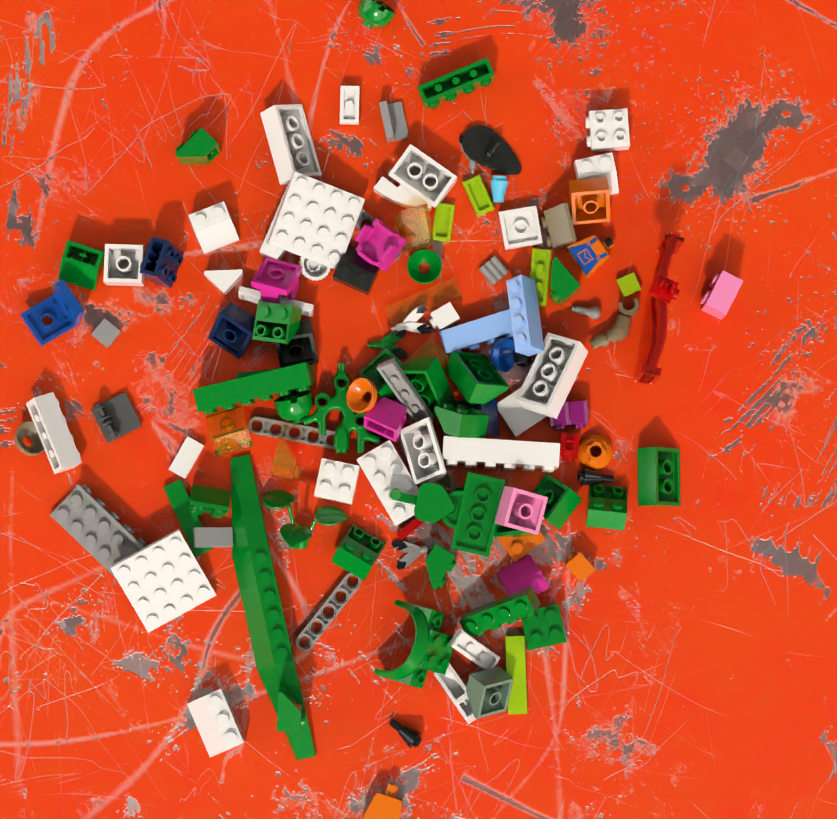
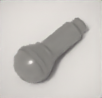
(592, 312)

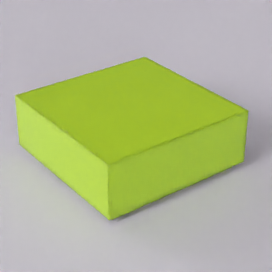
(628, 285)

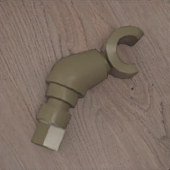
(620, 329)

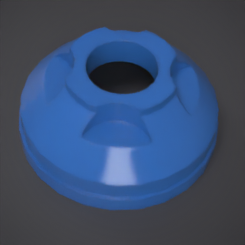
(502, 354)

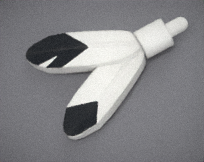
(410, 323)

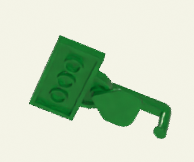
(473, 510)

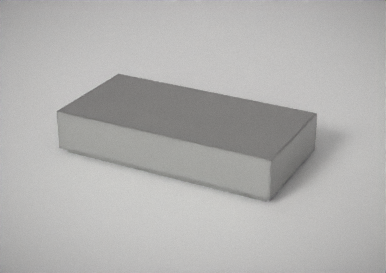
(213, 537)

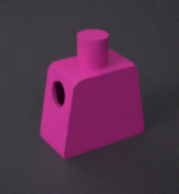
(386, 418)

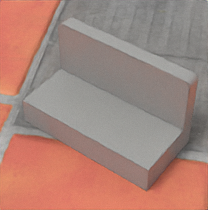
(393, 121)

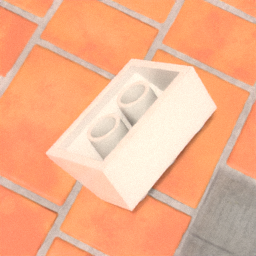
(423, 176)
(423, 452)
(216, 722)

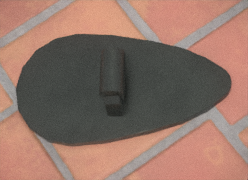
(490, 150)

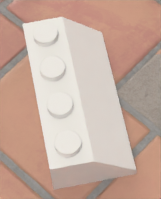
(290, 142)

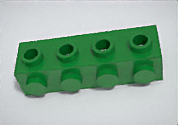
(456, 83)
(499, 612)

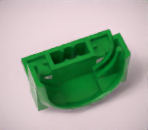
(429, 648)

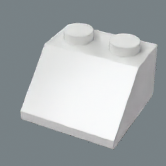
(597, 167)
(214, 227)

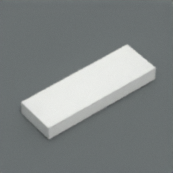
(474, 650)

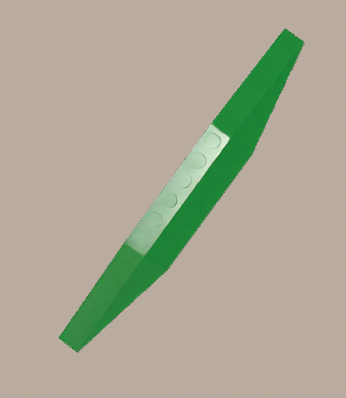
(262, 598)

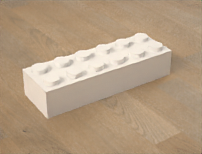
(501, 453)

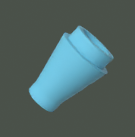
(498, 188)

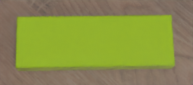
(540, 273)

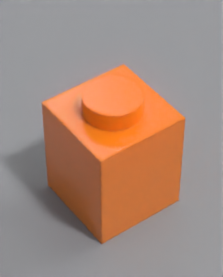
(579, 566)

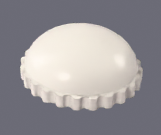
(313, 270)

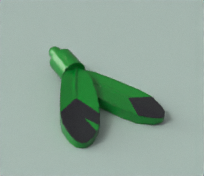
(388, 341)

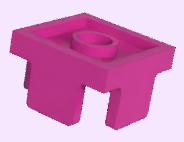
(379, 244)
(277, 278)

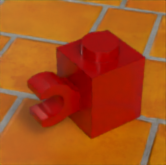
(664, 289)
(569, 446)

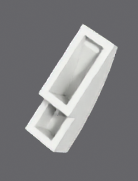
(399, 196)
(457, 692)

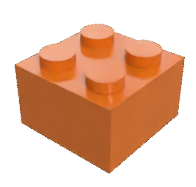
(589, 200)

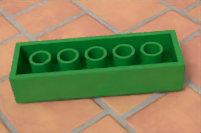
(253, 387)

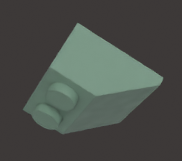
(489, 691)

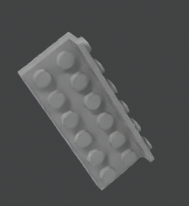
(96, 527)

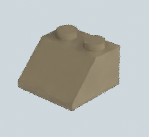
(559, 227)

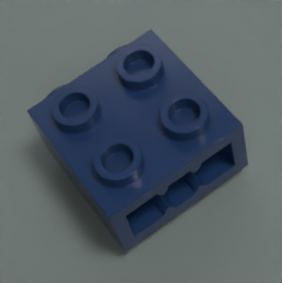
(161, 262)

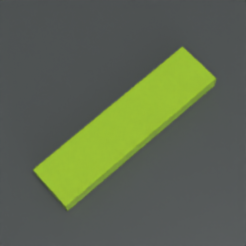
(517, 669)

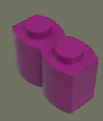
(571, 414)

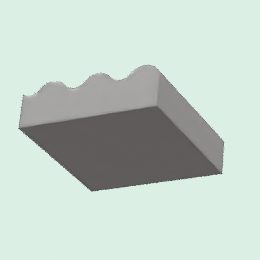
(493, 270)
(106, 333)

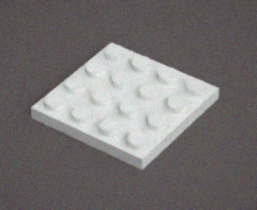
(315, 220)
(163, 580)

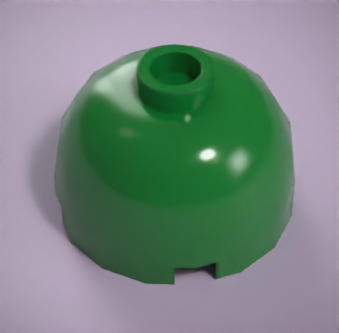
(375, 13)
(294, 407)

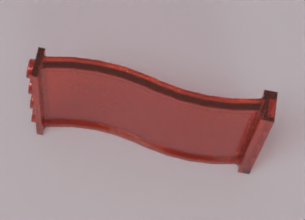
(650, 372)

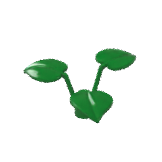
(298, 535)

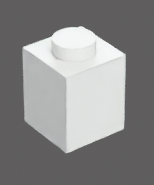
(444, 317)

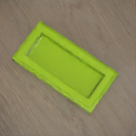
(478, 195)
(443, 222)

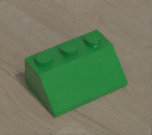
(475, 377)
(429, 381)
(658, 476)

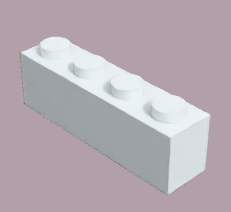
(54, 432)

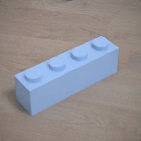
(525, 315)
(477, 332)

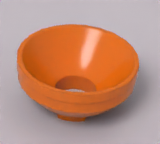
(356, 395)
(594, 462)

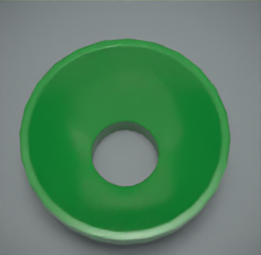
(419, 258)

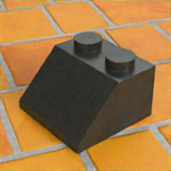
(355, 271)
(300, 348)

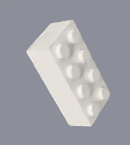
(552, 375)
(385, 472)

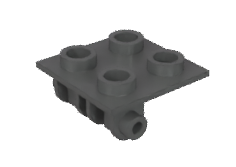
(116, 417)

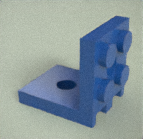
(61, 308)

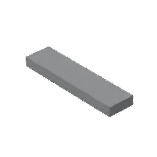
(404, 390)

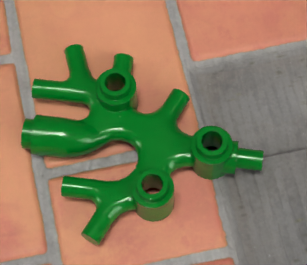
(349, 422)

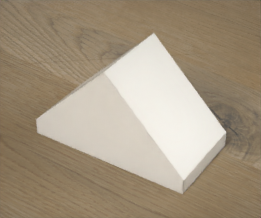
(224, 279)

